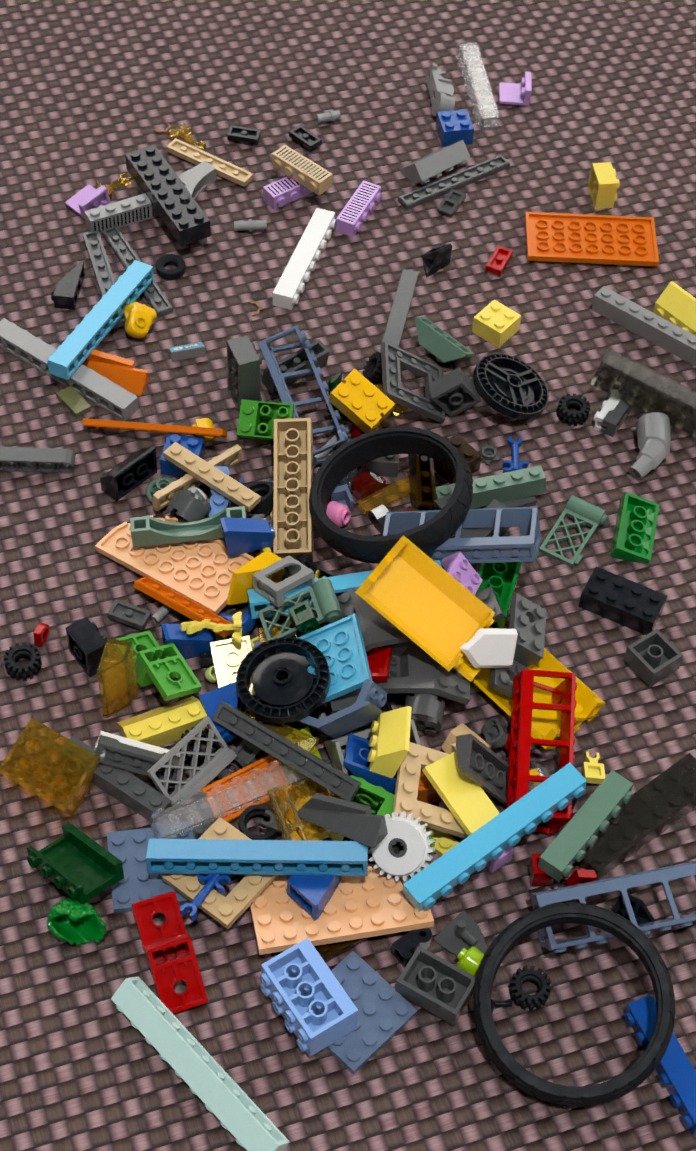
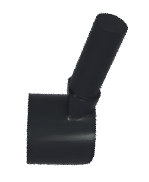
(500, 1004)

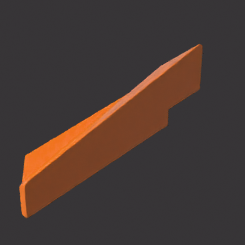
(119, 371)

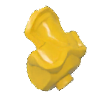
(138, 319)

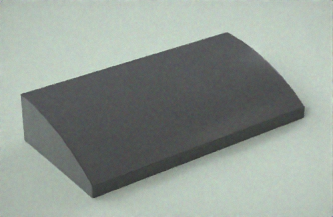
(483, 766)

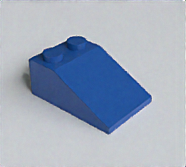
(356, 761)

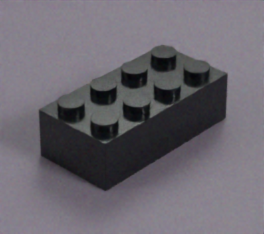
(622, 601)

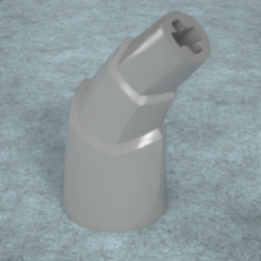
(653, 441)

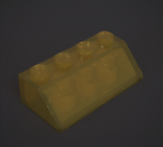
(117, 676)

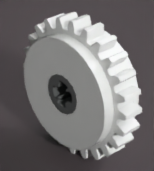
(415, 852)

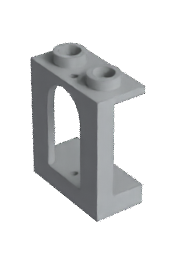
(274, 592)

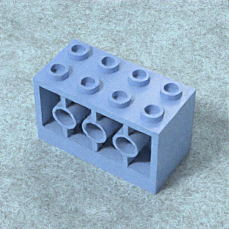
(308, 997)

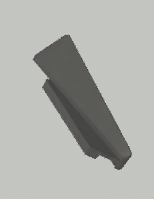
(345, 818)

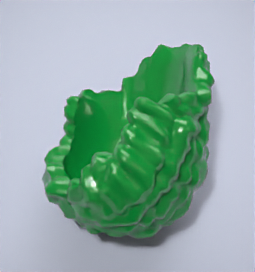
(75, 922)

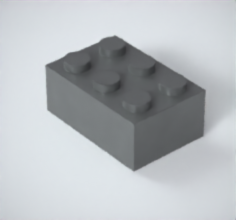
(436, 985)

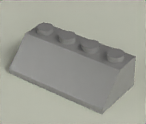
(436, 162)

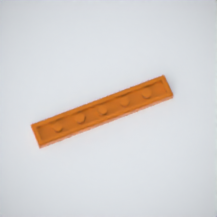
(180, 603)

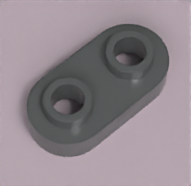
(494, 733)

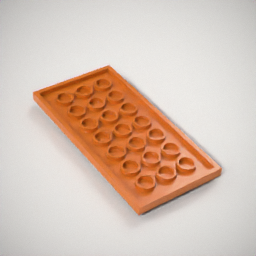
(591, 239)

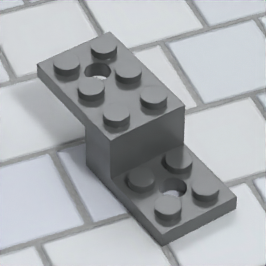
(530, 624)

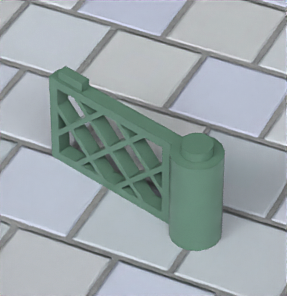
(583, 514)
(325, 606)

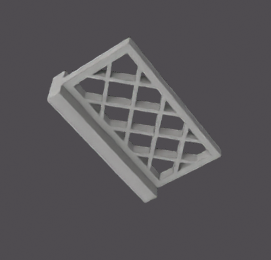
(199, 776)

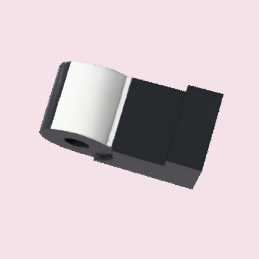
(377, 517)
(406, 945)

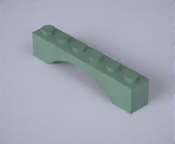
(152, 531)

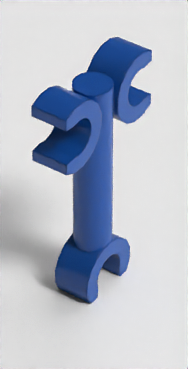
(514, 465)
(209, 882)

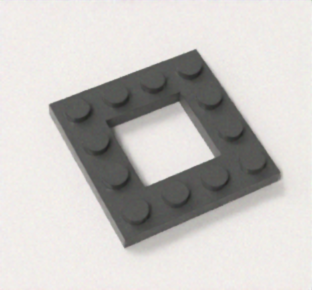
(392, 360)

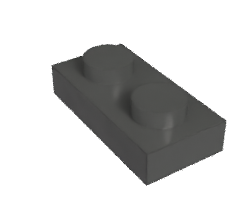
(129, 614)

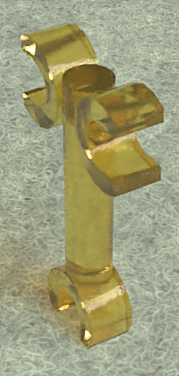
(184, 133)
(122, 180)

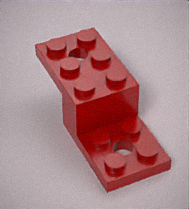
(169, 952)

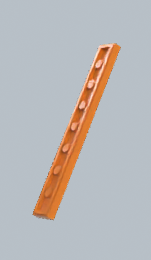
(150, 427)

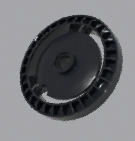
(510, 386)
(281, 660)

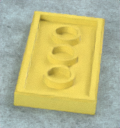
(460, 794)

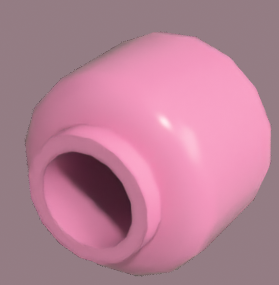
(338, 513)

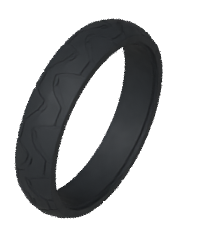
(377, 445)
(637, 941)

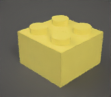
(603, 185)
(496, 323)

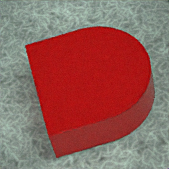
(41, 634)

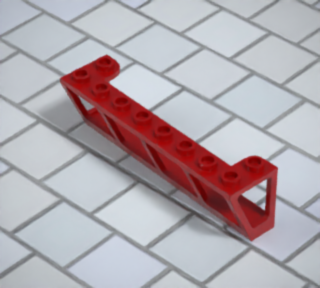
(521, 736)

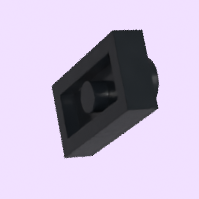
(244, 134)
(305, 137)

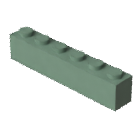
(502, 486)
(585, 826)

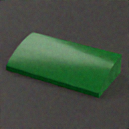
(635, 529)

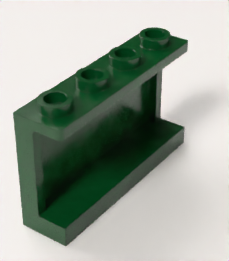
(77, 864)

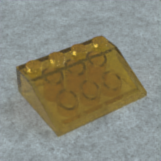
(50, 766)

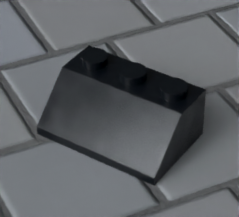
(129, 473)

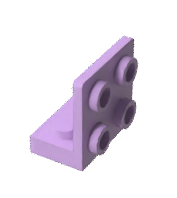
(516, 93)
(88, 199)
(462, 571)

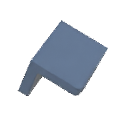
(342, 495)

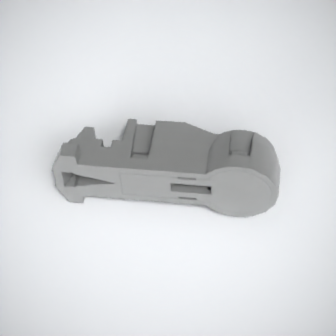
(439, 90)

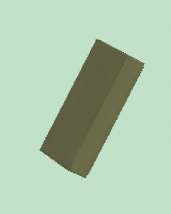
(73, 401)

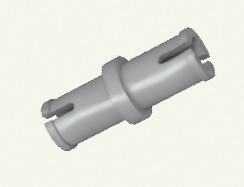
(250, 225)

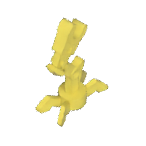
(194, 626)

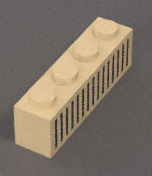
(302, 170)

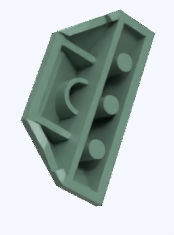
(439, 342)

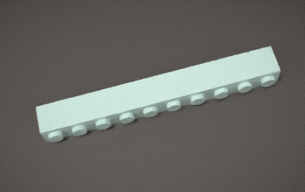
(197, 1068)

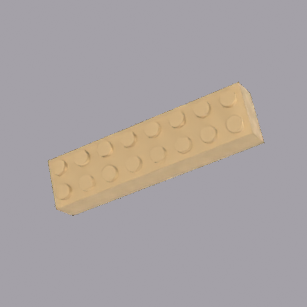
(292, 487)

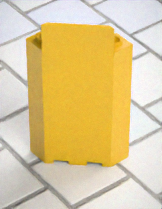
(426, 605)
(546, 723)

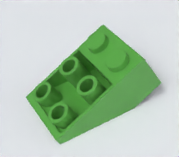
(258, 417)

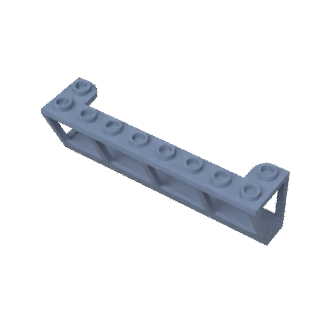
(279, 380)
(479, 549)
(612, 884)

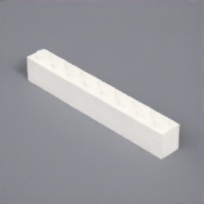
(304, 259)

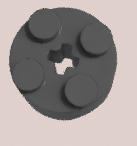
(187, 507)
(426, 712)

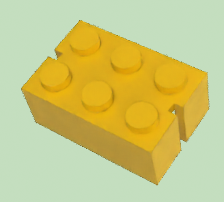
(361, 401)

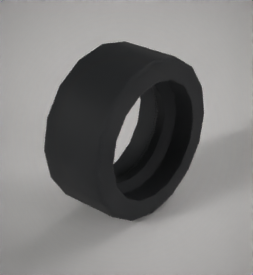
(263, 488)
(256, 811)

